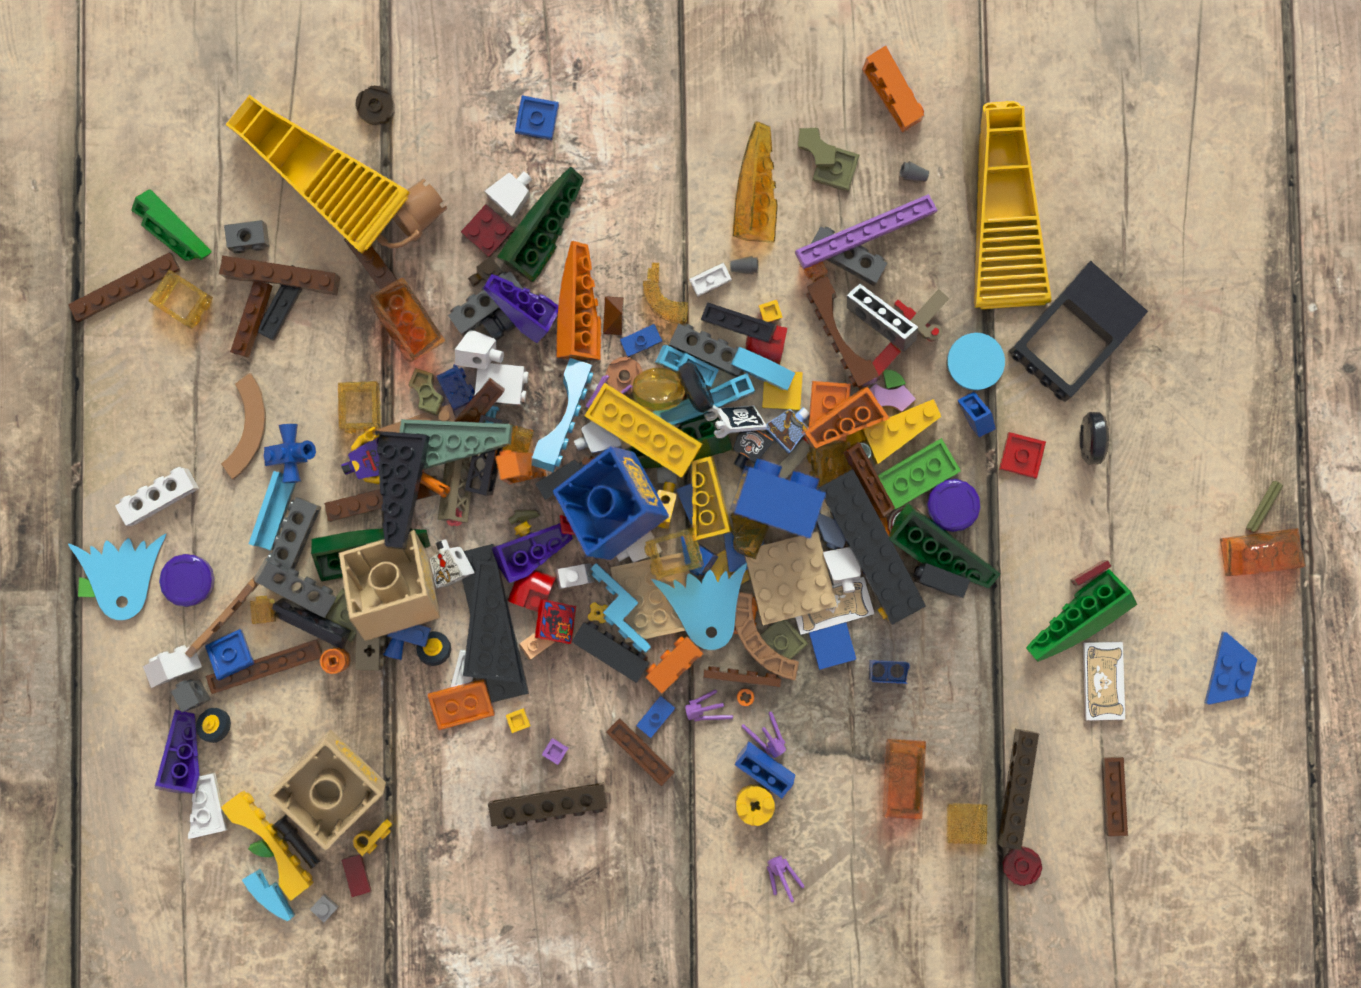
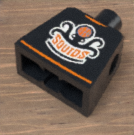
(751, 446)

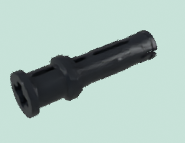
(291, 834)

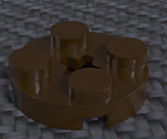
(370, 95)

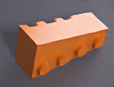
(517, 467)

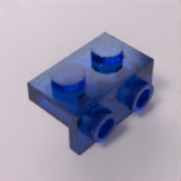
(455, 387)

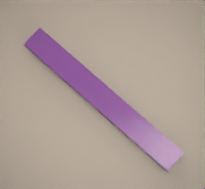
(865, 231)

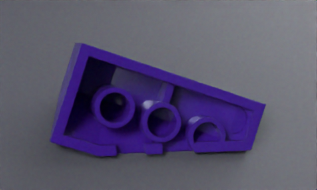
(527, 311)
(523, 555)
(180, 758)

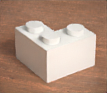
(170, 666)

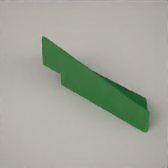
(168, 227)

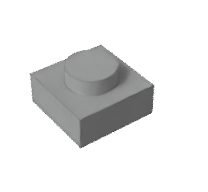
(665, 475)
(324, 908)

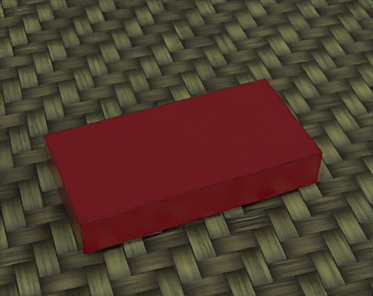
(1090, 573)
(356, 875)

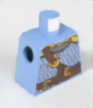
(788, 428)

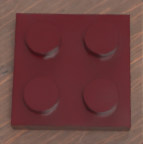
(487, 230)

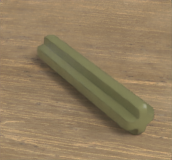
(1264, 507)

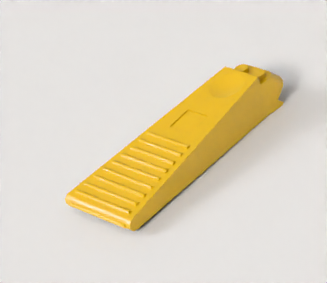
(335, 184)
(1008, 229)

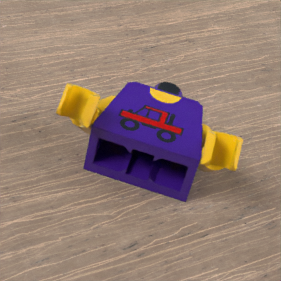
(364, 458)

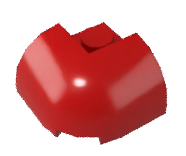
(769, 351)
(531, 589)

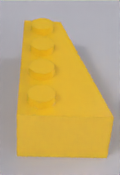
(893, 433)
(708, 503)

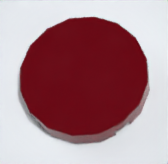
(1022, 866)

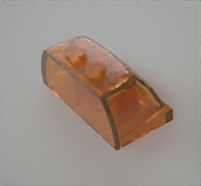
(406, 320)
(1262, 552)
(904, 778)

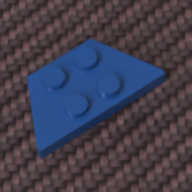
(1231, 671)

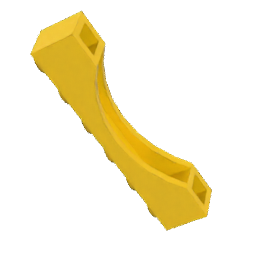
(244, 812)

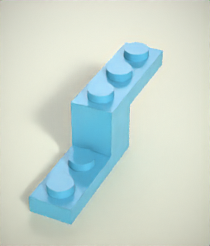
(620, 608)

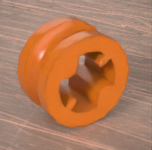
(742, 702)

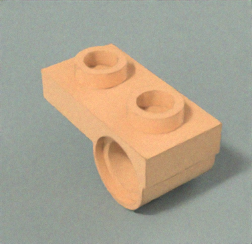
(534, 646)

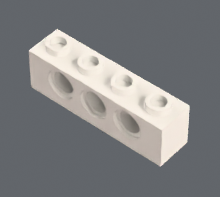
(128, 505)

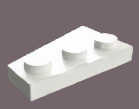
(206, 809)

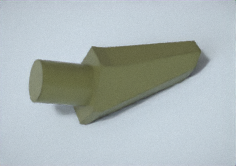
(523, 515)

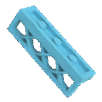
(272, 512)

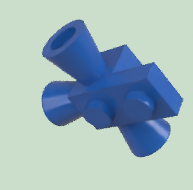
(289, 453)
(416, 635)

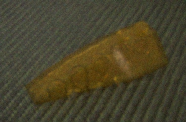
(754, 202)

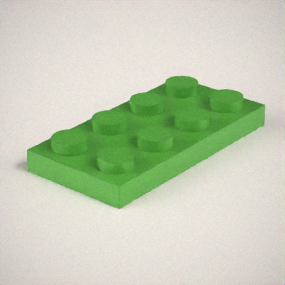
(919, 473)

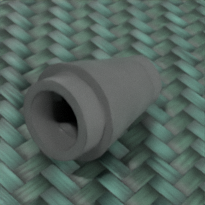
(913, 172)
(745, 265)

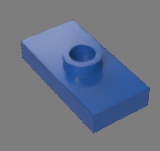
(641, 340)
(655, 716)

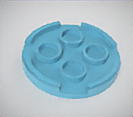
(976, 361)

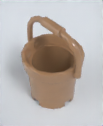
(416, 213)

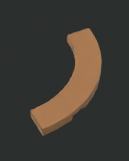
(253, 428)
(221, 620)
(756, 645)

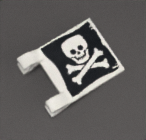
(735, 419)

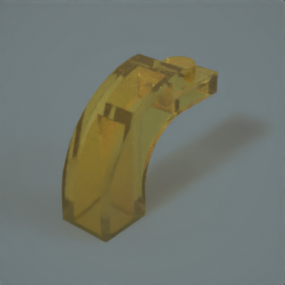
(664, 308)

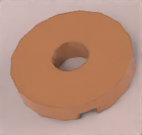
(619, 365)

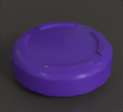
(953, 505)
(186, 580)

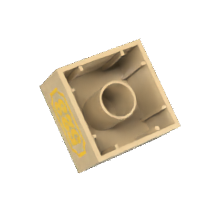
(388, 587)
(327, 789)

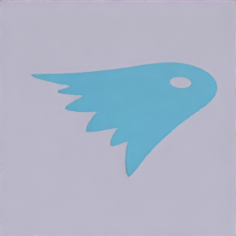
(119, 574)
(706, 606)

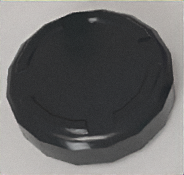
(695, 387)
(1094, 438)

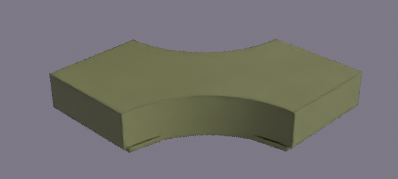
(810, 140)
(429, 399)

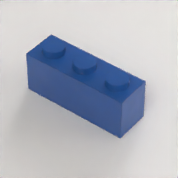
(765, 770)

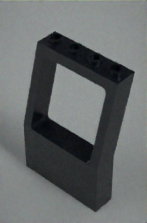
(1099, 305)

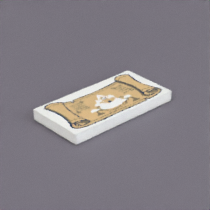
(848, 608)
(1103, 681)

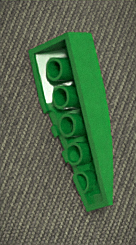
(1088, 613)

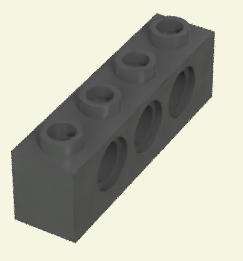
(853, 266)
(458, 313)
(882, 317)
(714, 359)
(310, 512)
(319, 605)

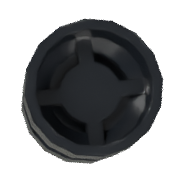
(498, 324)

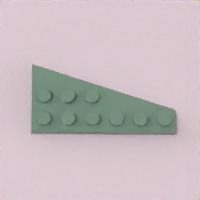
(457, 440)

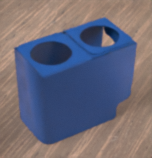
(887, 674)

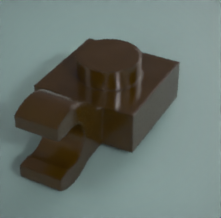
(485, 270)

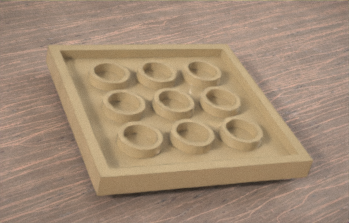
(790, 579)
(653, 613)

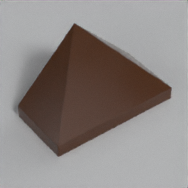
(613, 315)

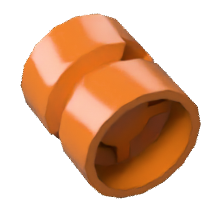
(335, 660)

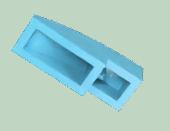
(673, 359)
(763, 369)
(268, 895)

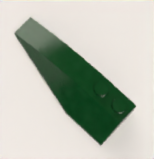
(537, 233)
(700, 430)
(935, 546)
(326, 549)

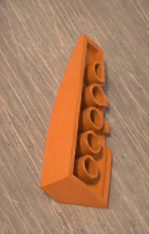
(577, 314)

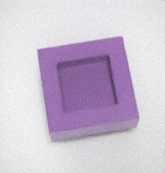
(555, 751)

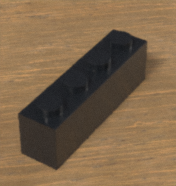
(611, 652)

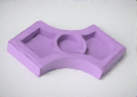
(896, 398)

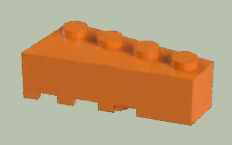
(893, 88)
(850, 416)

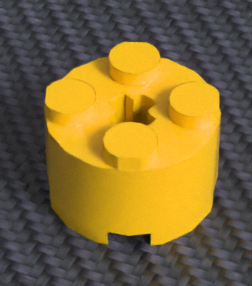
(754, 793)

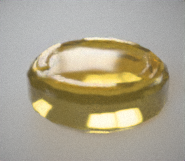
(658, 389)

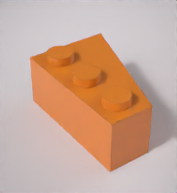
(673, 663)

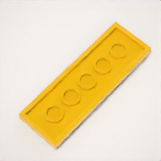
(643, 430)

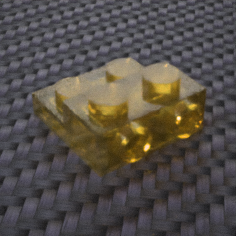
(828, 461)

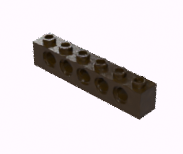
(1018, 789)
(501, 820)

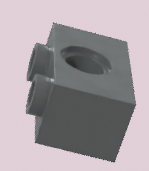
(235, 236)
(190, 694)

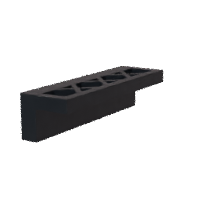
(491, 468)
(311, 622)

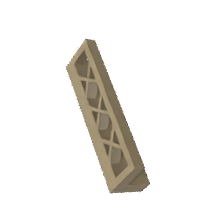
(452, 478)

